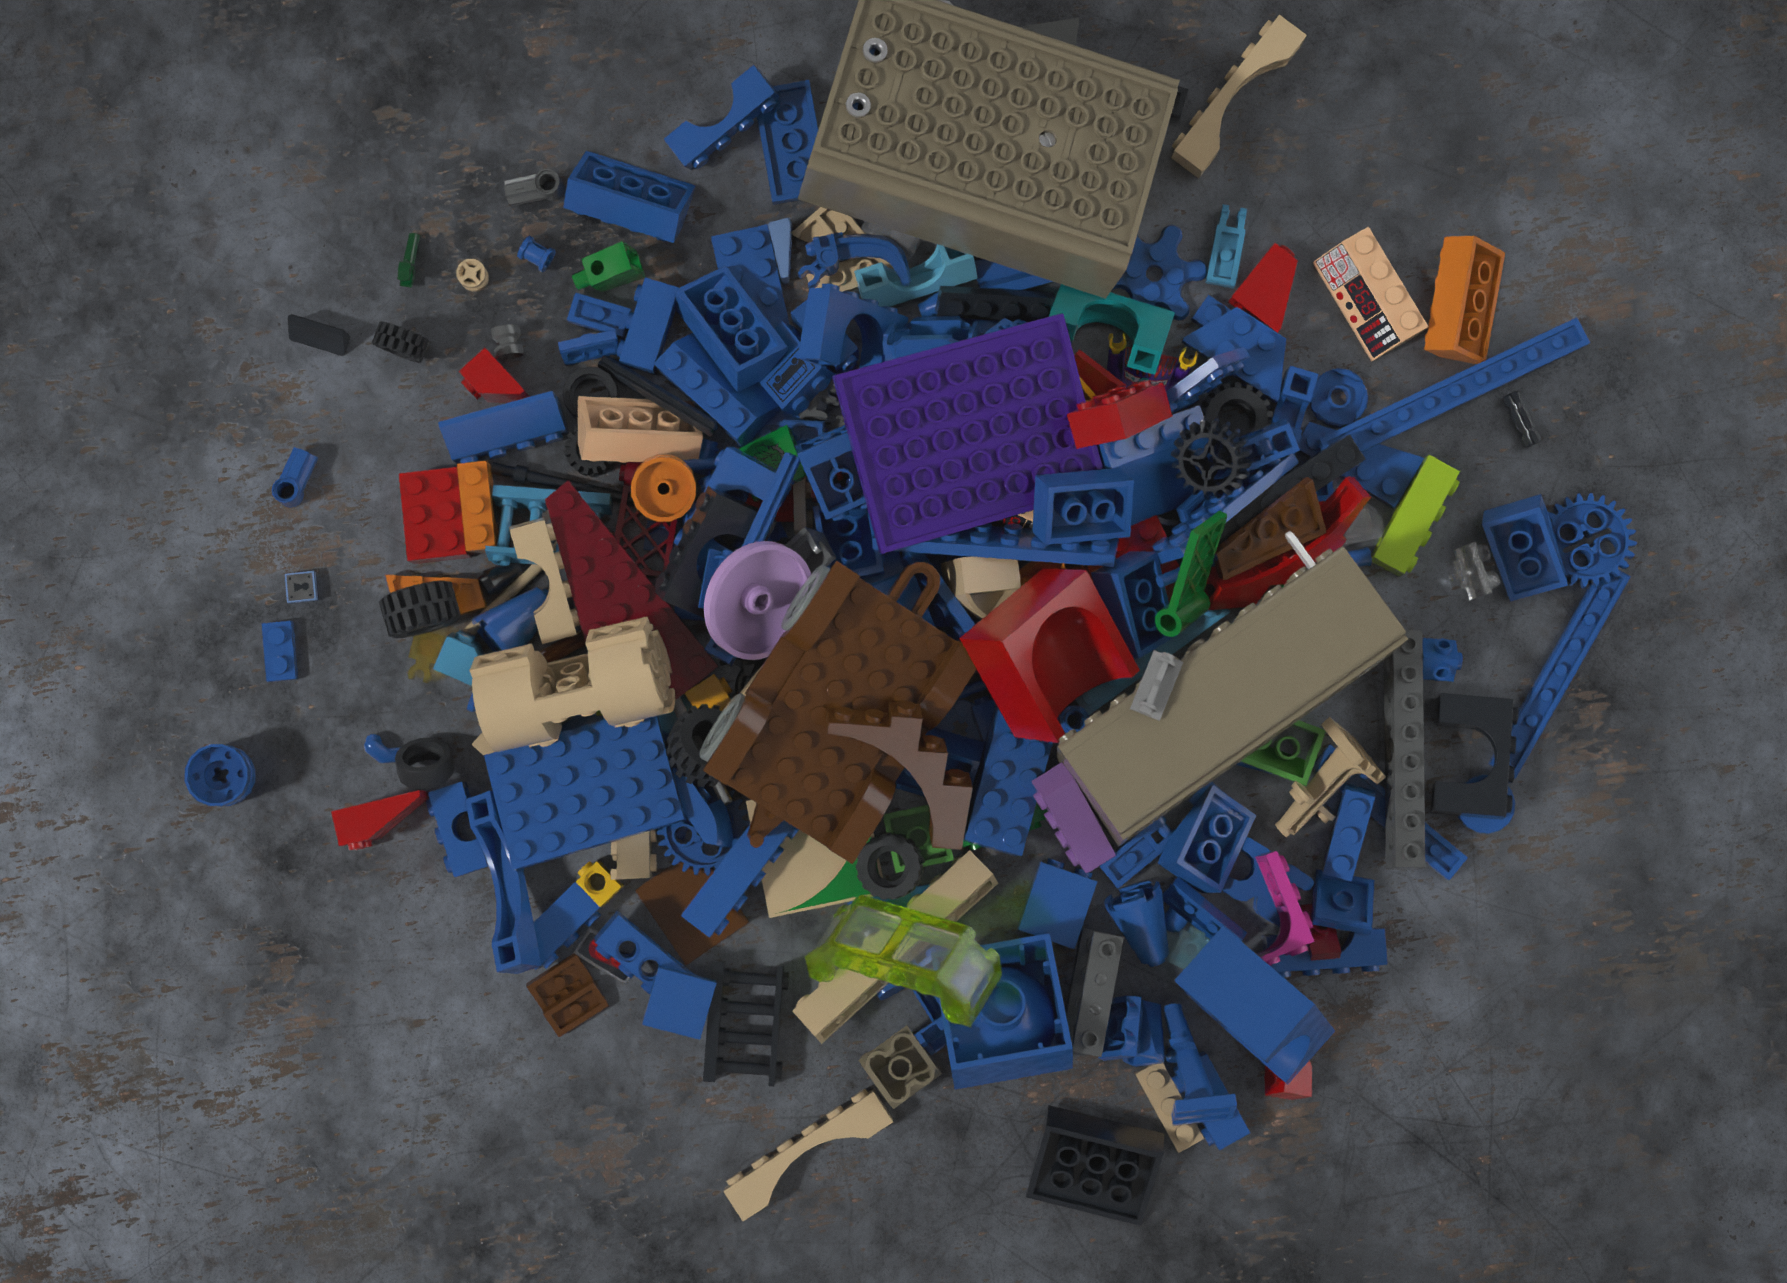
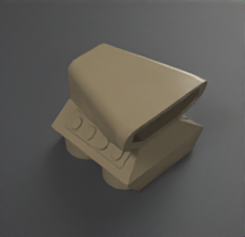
(900, 1067)

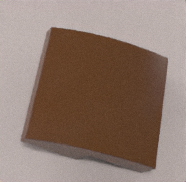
(567, 994)

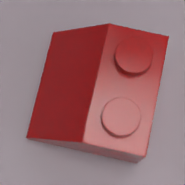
(489, 379)

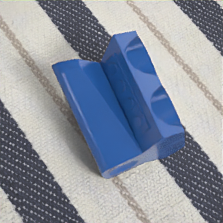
(1134, 1032)

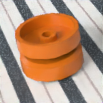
(668, 470)

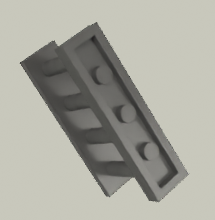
(1092, 989)

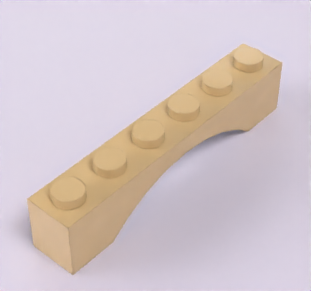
(1274, 50)
(860, 1119)

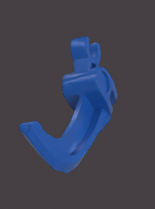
(840, 247)

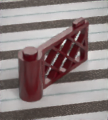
(626, 475)

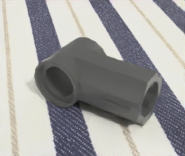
(531, 188)

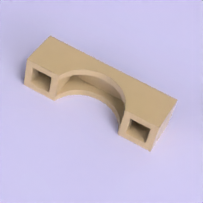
(554, 616)

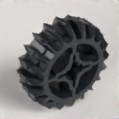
(1188, 458)

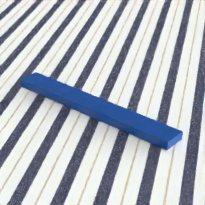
(1562, 666)

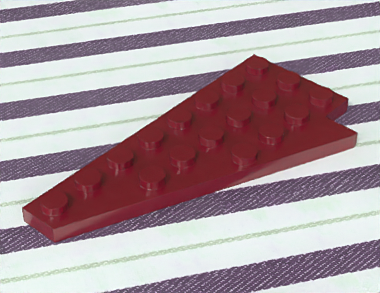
(614, 589)

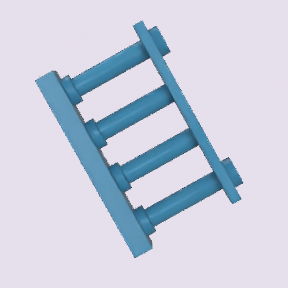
(512, 497)

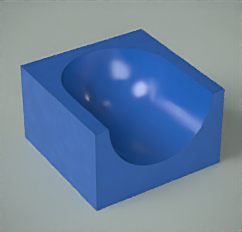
(1255, 1005)
(1021, 1024)

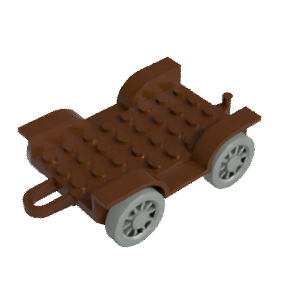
(838, 650)

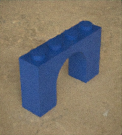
(826, 321)
(734, 472)

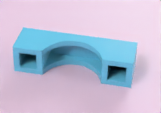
(943, 268)

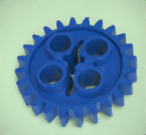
(1599, 564)
(692, 852)

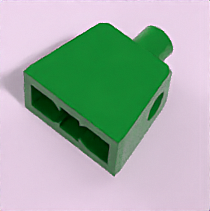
(610, 268)

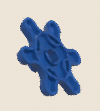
(1174, 273)

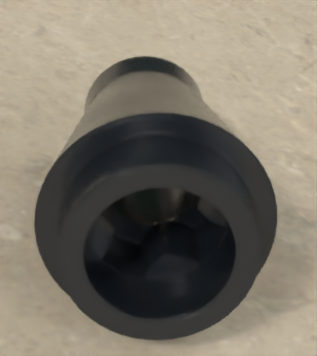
(498, 578)

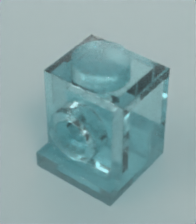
(1178, 952)

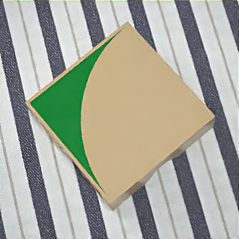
(808, 876)

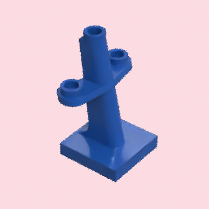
(933, 1035)
(1200, 1100)

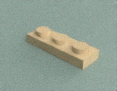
(1162, 1094)

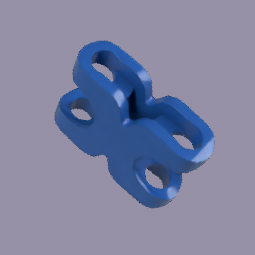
(1255, 885)

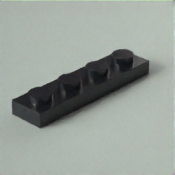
(993, 303)

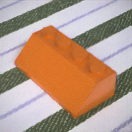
(1464, 299)

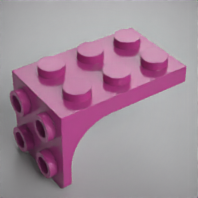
(1294, 923)

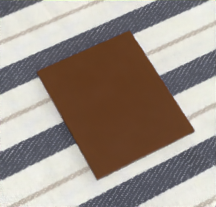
(669, 896)

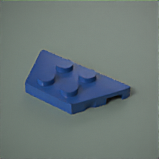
(1263, 344)

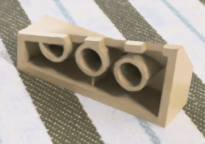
(634, 856)

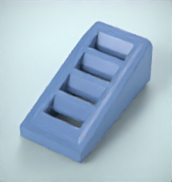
(781, 240)

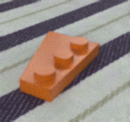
(467, 590)

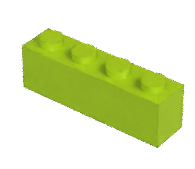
(1414, 515)

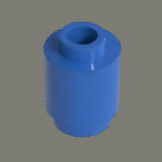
(1079, 714)

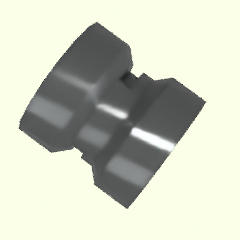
(507, 341)

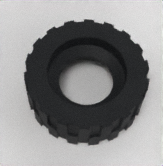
(867, 866)

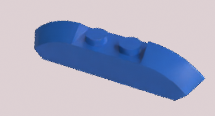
(708, 818)

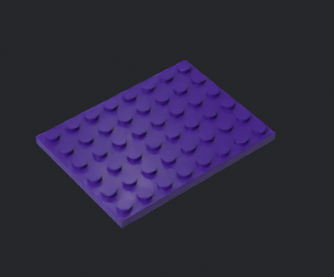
(963, 430)

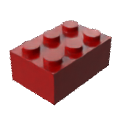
(1119, 413)
(432, 516)

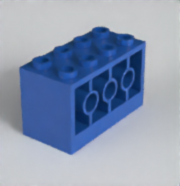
(821, 461)

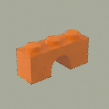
(476, 505)

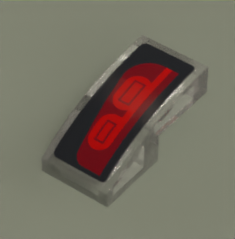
(587, 951)

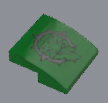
(771, 450)

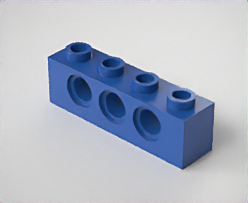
(622, 929)

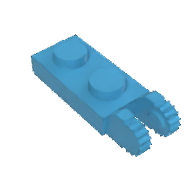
(1226, 250)

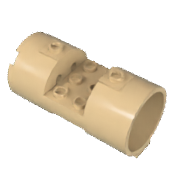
(527, 699)

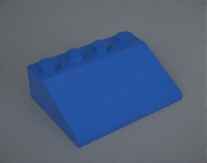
(1149, 463)

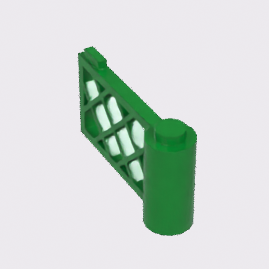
(1188, 597)

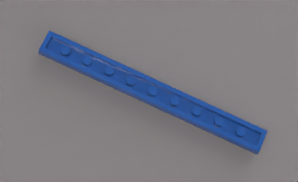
(1463, 387)

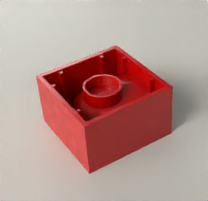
(1047, 650)

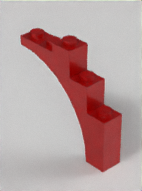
(1249, 586)

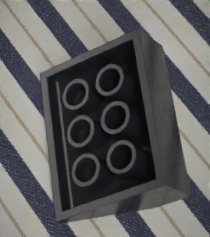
(1095, 1165)

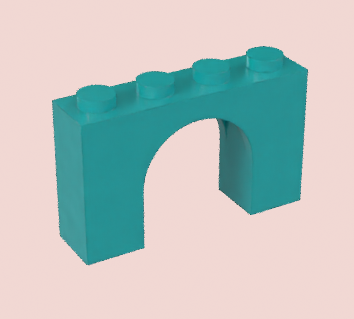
(1142, 322)

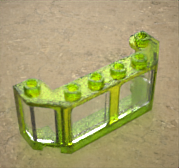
(909, 952)

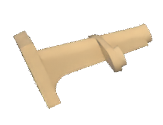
(1344, 762)

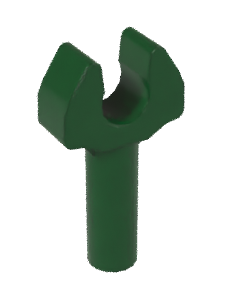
(406, 268)

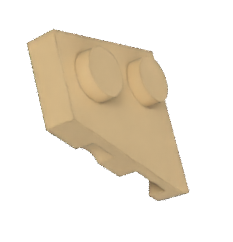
(826, 222)

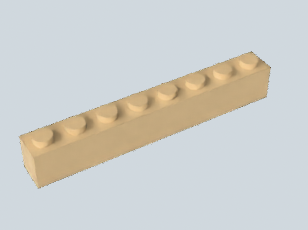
(946, 897)

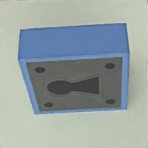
(301, 587)

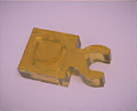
(425, 650)

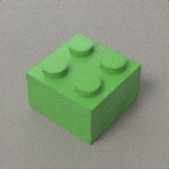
(915, 825)

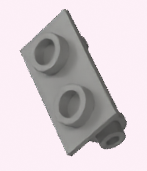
(1156, 685)

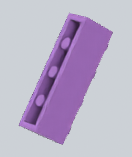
(1073, 818)

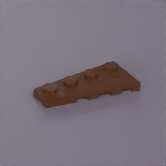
(1265, 533)

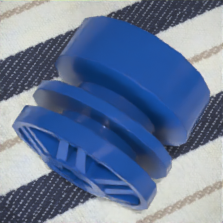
(203, 771)

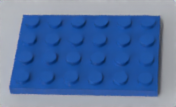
(583, 790)

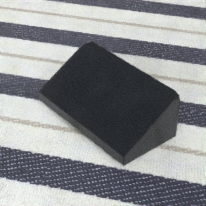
(318, 335)

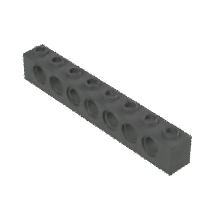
(1404, 756)

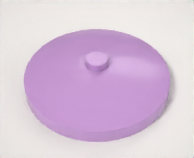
(752, 596)

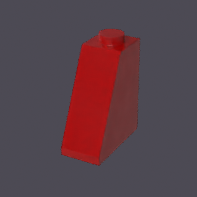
(1268, 287)

